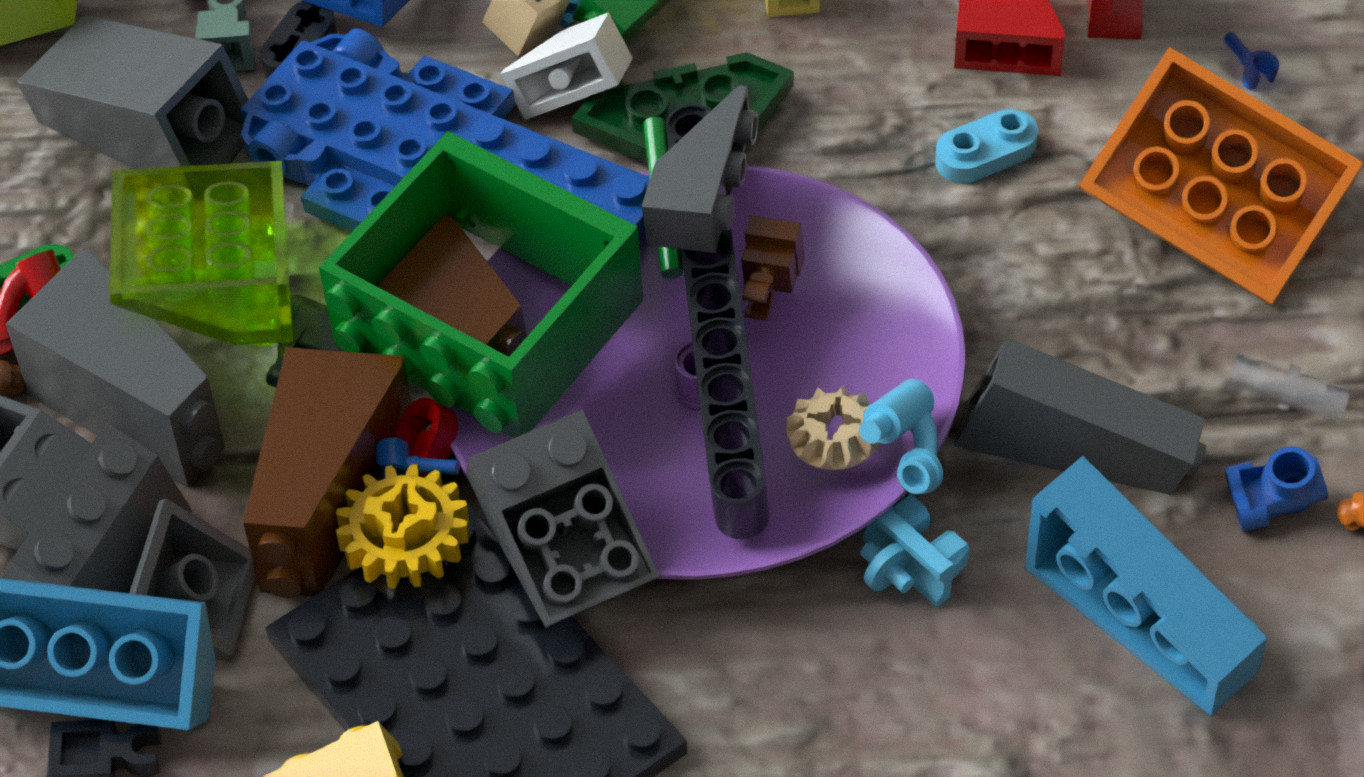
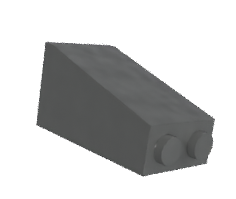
(139, 95)
(115, 369)

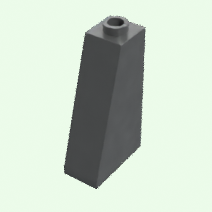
(1056, 412)

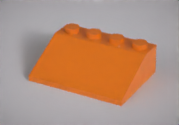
(1221, 176)

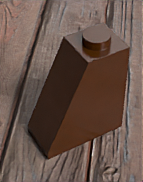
(459, 287)

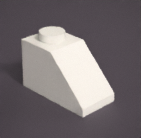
(569, 67)

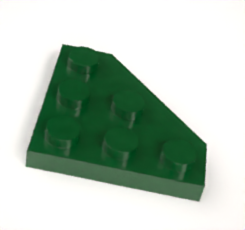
(618, 113)

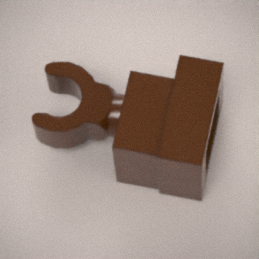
(770, 262)

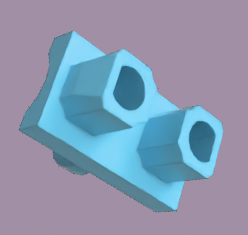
(906, 558)

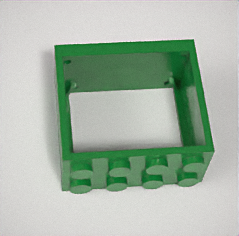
(521, 216)

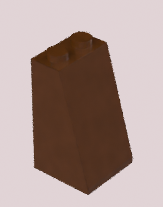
(314, 449)

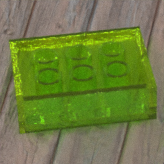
(204, 249)

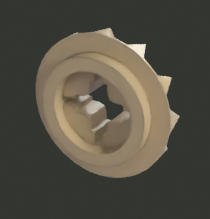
(809, 436)

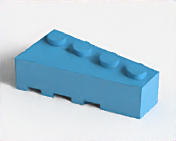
(1140, 587)

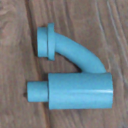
(894, 414)

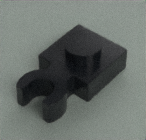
(98, 750)

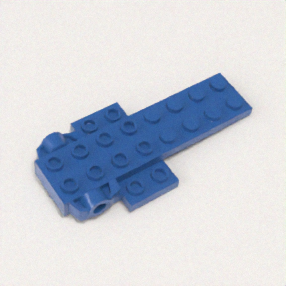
(359, 124)

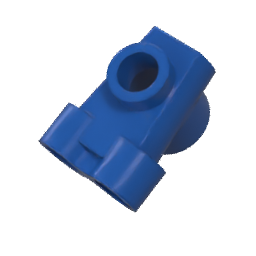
(1282, 486)

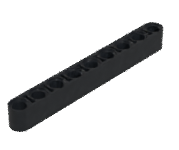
(723, 374)

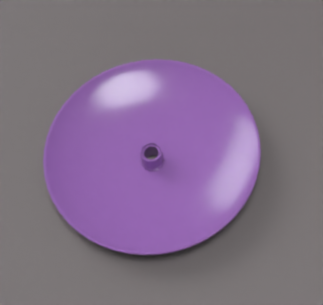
(858, 318)

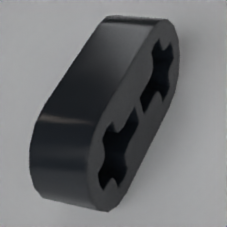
(290, 33)

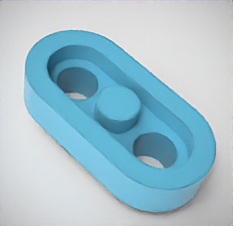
(991, 145)

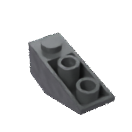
(695, 180)

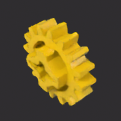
(408, 525)

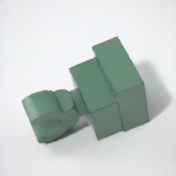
(224, 26)

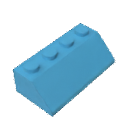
(105, 654)

